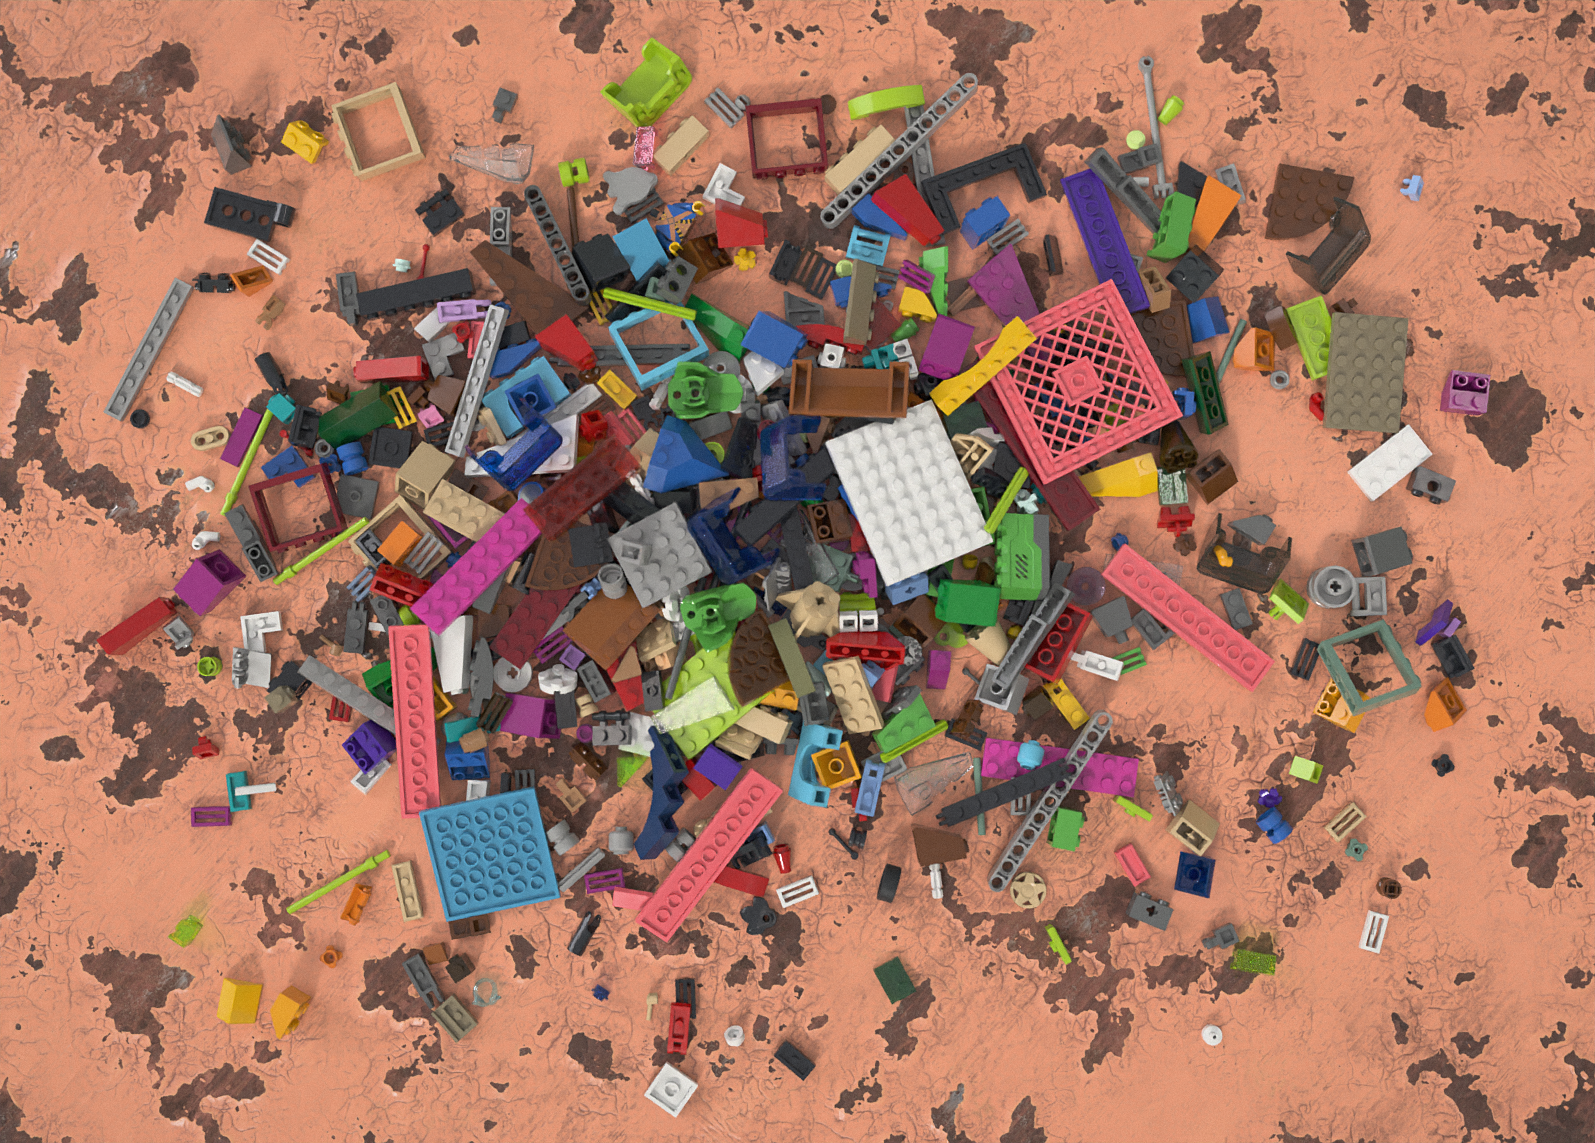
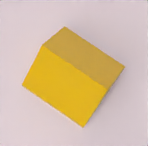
(239, 1001)

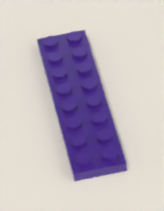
(1104, 237)

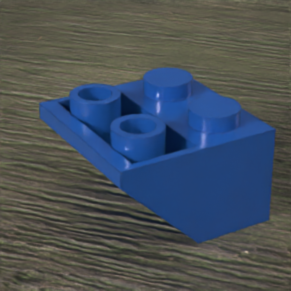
(467, 765)

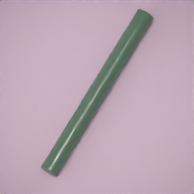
(1230, 349)
(979, 788)

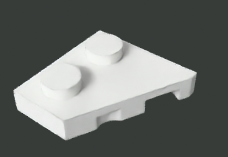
(761, 371)

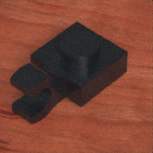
(796, 717)

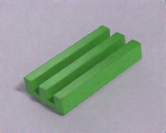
(1140, 657)

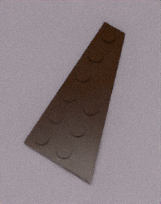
(529, 293)

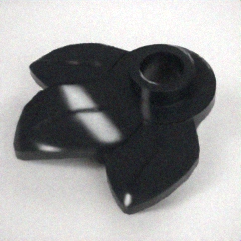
(755, 916)

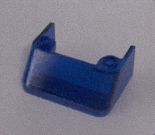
(525, 455)
(777, 478)
(720, 546)

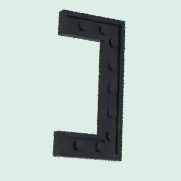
(1012, 158)

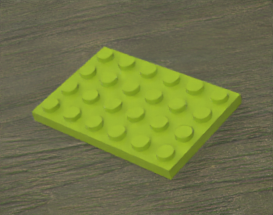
(695, 671)

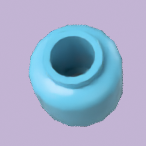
(1030, 755)

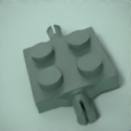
(843, 564)

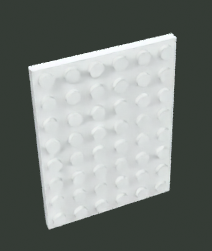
(909, 493)

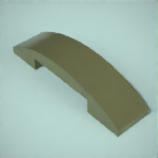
(791, 658)

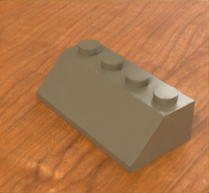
(859, 303)

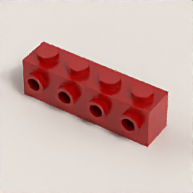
(399, 585)

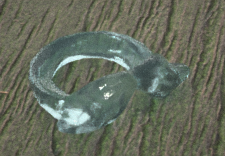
(494, 995)

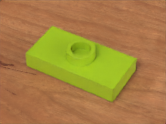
(1132, 809)
(1057, 945)

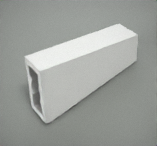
(454, 654)

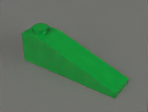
(719, 327)
(379, 680)

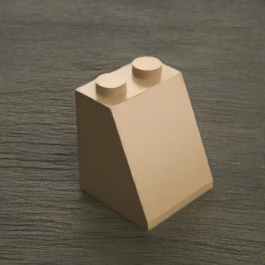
(423, 473)

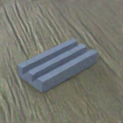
(356, 590)

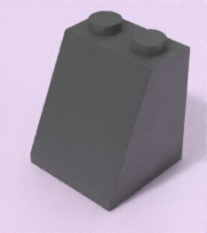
(1382, 551)

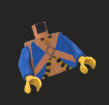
(675, 223)

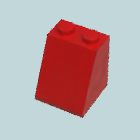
(738, 225)
(567, 344)

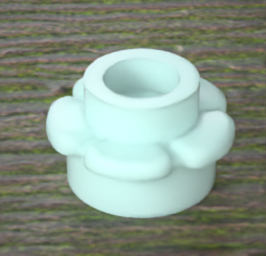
(402, 265)

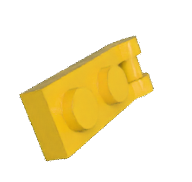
(1067, 704)

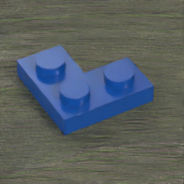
(285, 463)

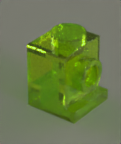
(186, 931)

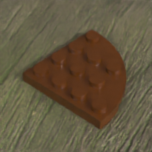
(1303, 200)
(1166, 336)
(554, 564)
(755, 661)

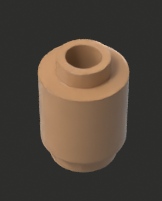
(474, 740)

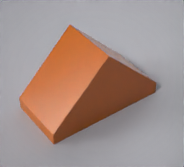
(252, 280)

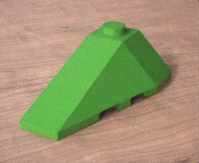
(937, 263)

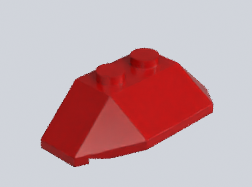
(868, 645)

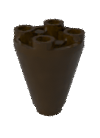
(1176, 448)

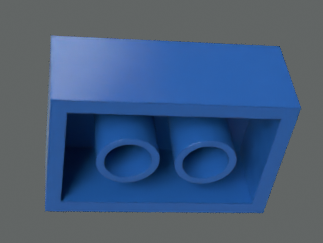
(984, 221)

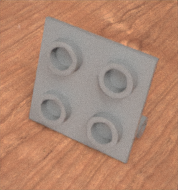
(777, 582)
(251, 668)
(1174, 800)

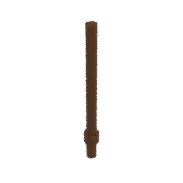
(573, 224)

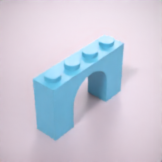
(501, 406)
(803, 780)

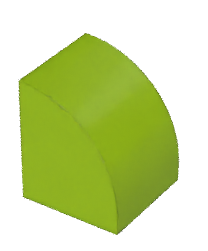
(1306, 769)

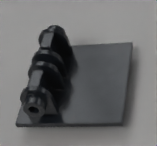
(590, 545)

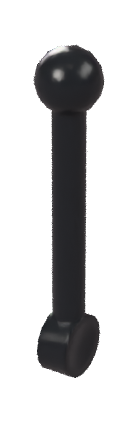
(854, 855)

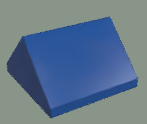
(1206, 319)

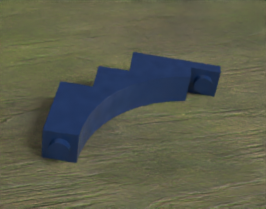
(666, 799)

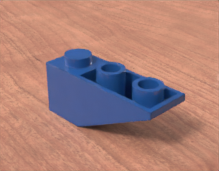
(875, 219)
(841, 288)
(512, 358)

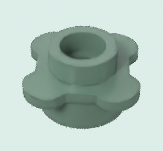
(1350, 851)

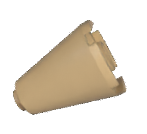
(990, 641)

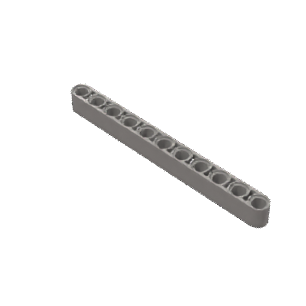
(901, 142)
(1048, 810)

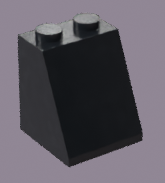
(600, 262)

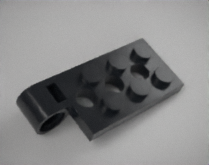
(277, 212)

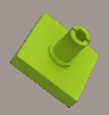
(1287, 602)

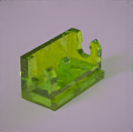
(1254, 962)

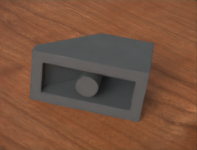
(1254, 528)

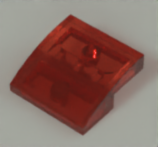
(882, 326)

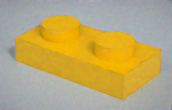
(617, 390)

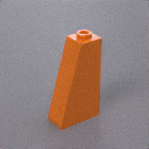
(1212, 211)

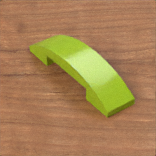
(886, 100)

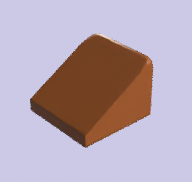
(435, 953)

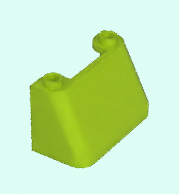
(651, 86)

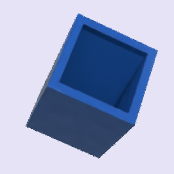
(774, 338)

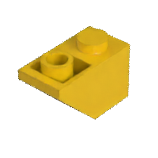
(916, 304)

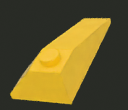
(1125, 479)

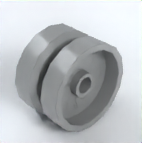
(1342, 588)

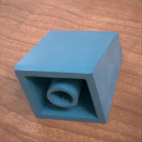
(640, 248)

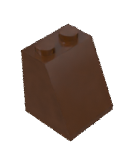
(937, 845)

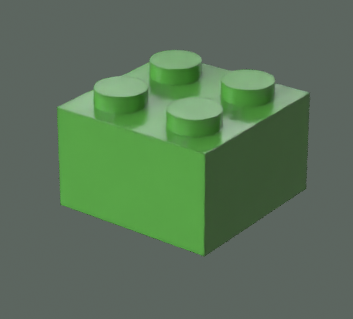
(1065, 828)

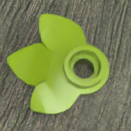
(953, 636)

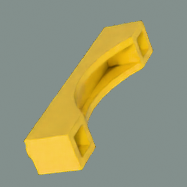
(1011, 342)

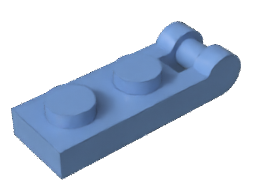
(869, 788)

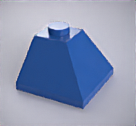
(535, 392)

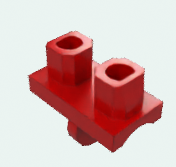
(1177, 522)

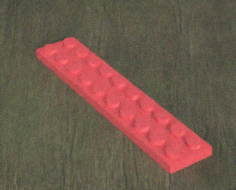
(1187, 617)
(414, 718)
(709, 854)

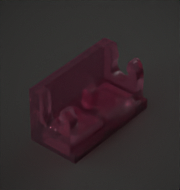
(644, 147)

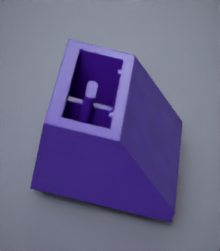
(370, 746)

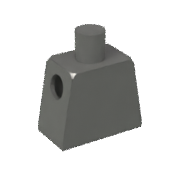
(1113, 619)

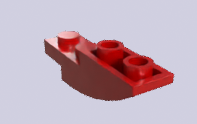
(819, 334)

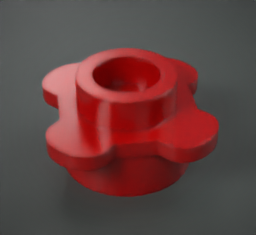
(458, 331)

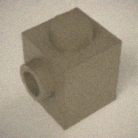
(281, 698)

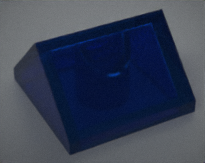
(1195, 874)

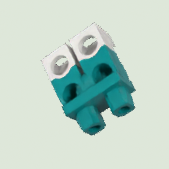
(894, 352)

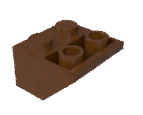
(706, 256)
(1212, 476)
(830, 522)
(920, 621)

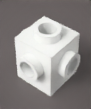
(832, 357)

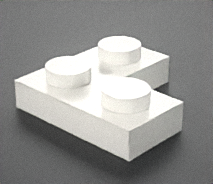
(720, 186)
(256, 625)

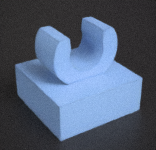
(1415, 188)

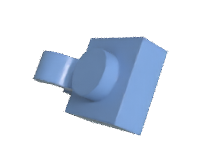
(592, 587)

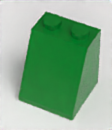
(967, 602)

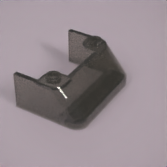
(1338, 250)
(1249, 569)

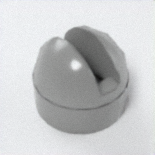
(740, 104)

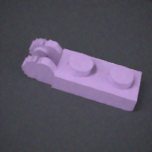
(461, 310)

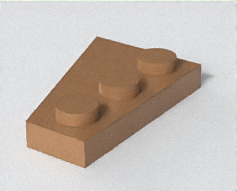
(712, 490)

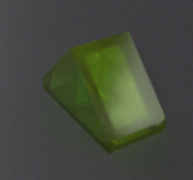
(627, 767)

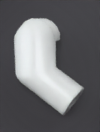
(203, 538)

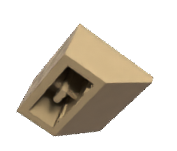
(1193, 828)

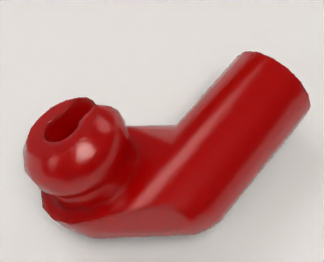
(1315, 404)

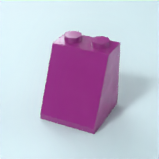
(946, 348)
(208, 582)
(531, 717)

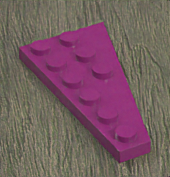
(1007, 293)

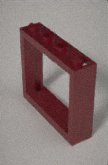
(787, 108)
(265, 518)

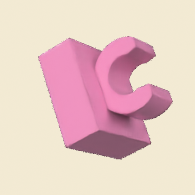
(430, 416)

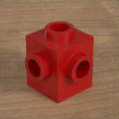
(593, 426)

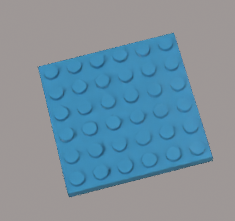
(490, 854)

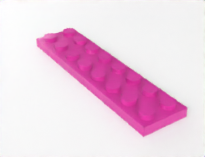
(477, 569)
(1101, 774)

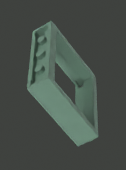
(1343, 680)

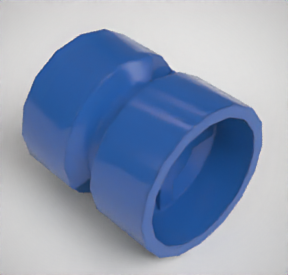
(352, 458)
(1274, 825)

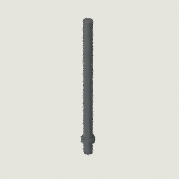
(682, 648)

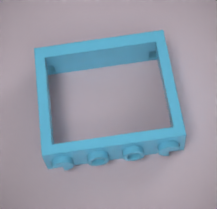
(665, 370)

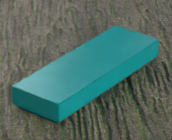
(457, 728)

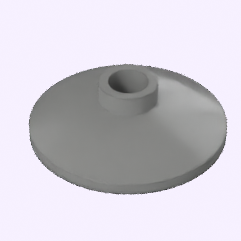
(724, 359)

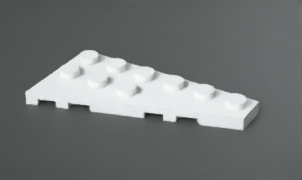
(560, 461)

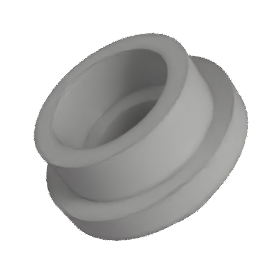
(1283, 375)
(318, 449)

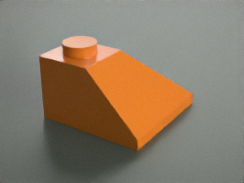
(1255, 351)
(1443, 706)

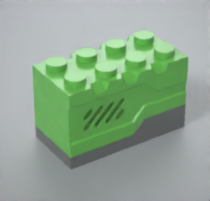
(1022, 556)

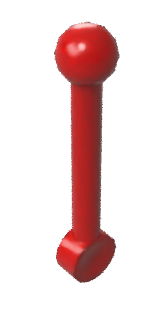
(425, 247)
(283, 433)

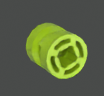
(206, 668)

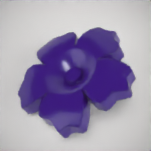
(1269, 798)

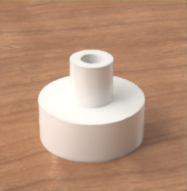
(1211, 1034)
(734, 1035)

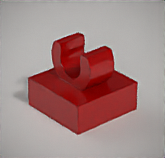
(205, 749)

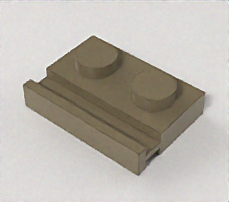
(455, 1018)

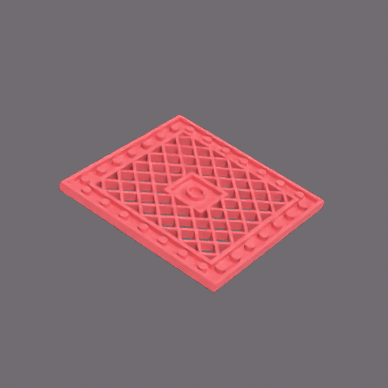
(1079, 382)

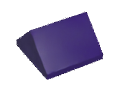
(717, 766)

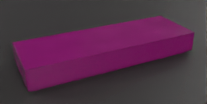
(241, 437)

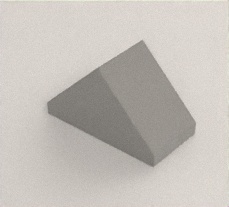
(634, 552)

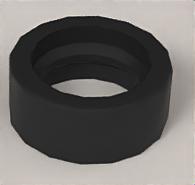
(889, 883)

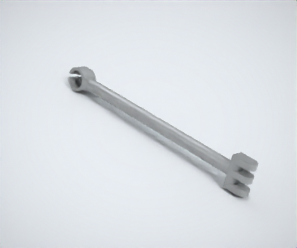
(1162, 186)

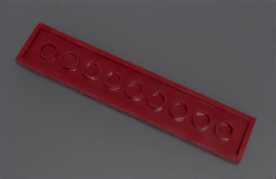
(1065, 494)

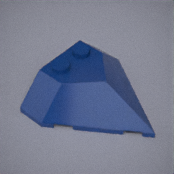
(680, 459)

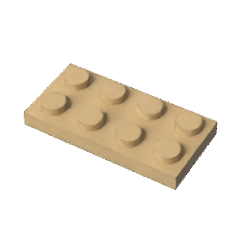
(461, 511)
(853, 695)

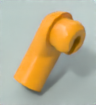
(1222, 556)

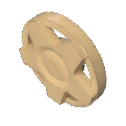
(1028, 890)

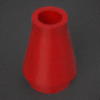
(782, 855)

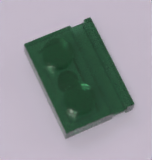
(965, 419)
(1172, 487)
(894, 980)

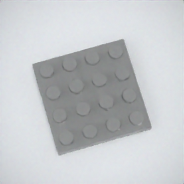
(673, 556)

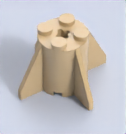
(813, 610)

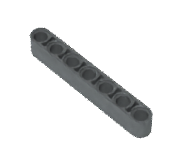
(553, 237)

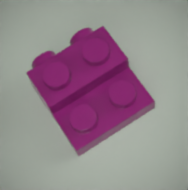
(865, 569)

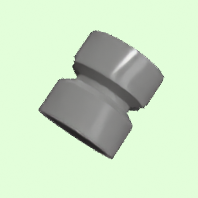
(612, 581)
(562, 837)
(675, 848)

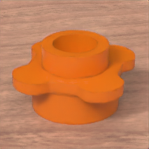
(331, 962)

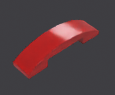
(742, 881)

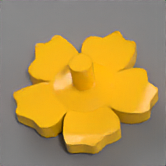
(745, 259)

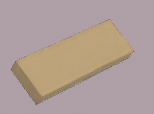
(407, 891)

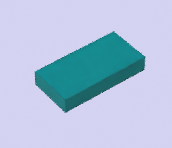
(238, 802)

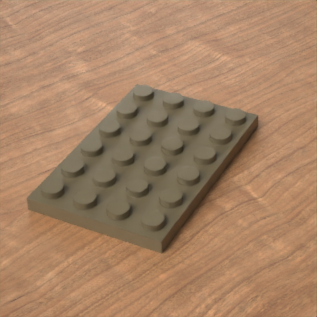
(1365, 372)

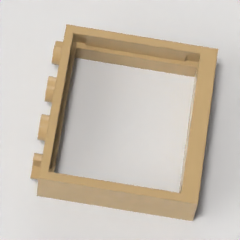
(364, 100)
(402, 502)

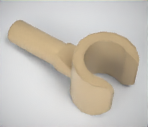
(652, 998)

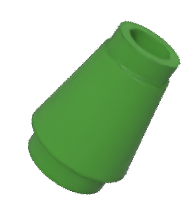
(906, 331)

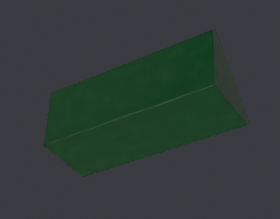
(1204, 383)
(357, 416)

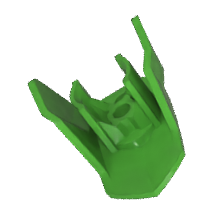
(716, 391)
(718, 624)

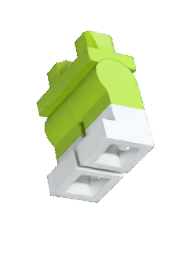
(857, 606)

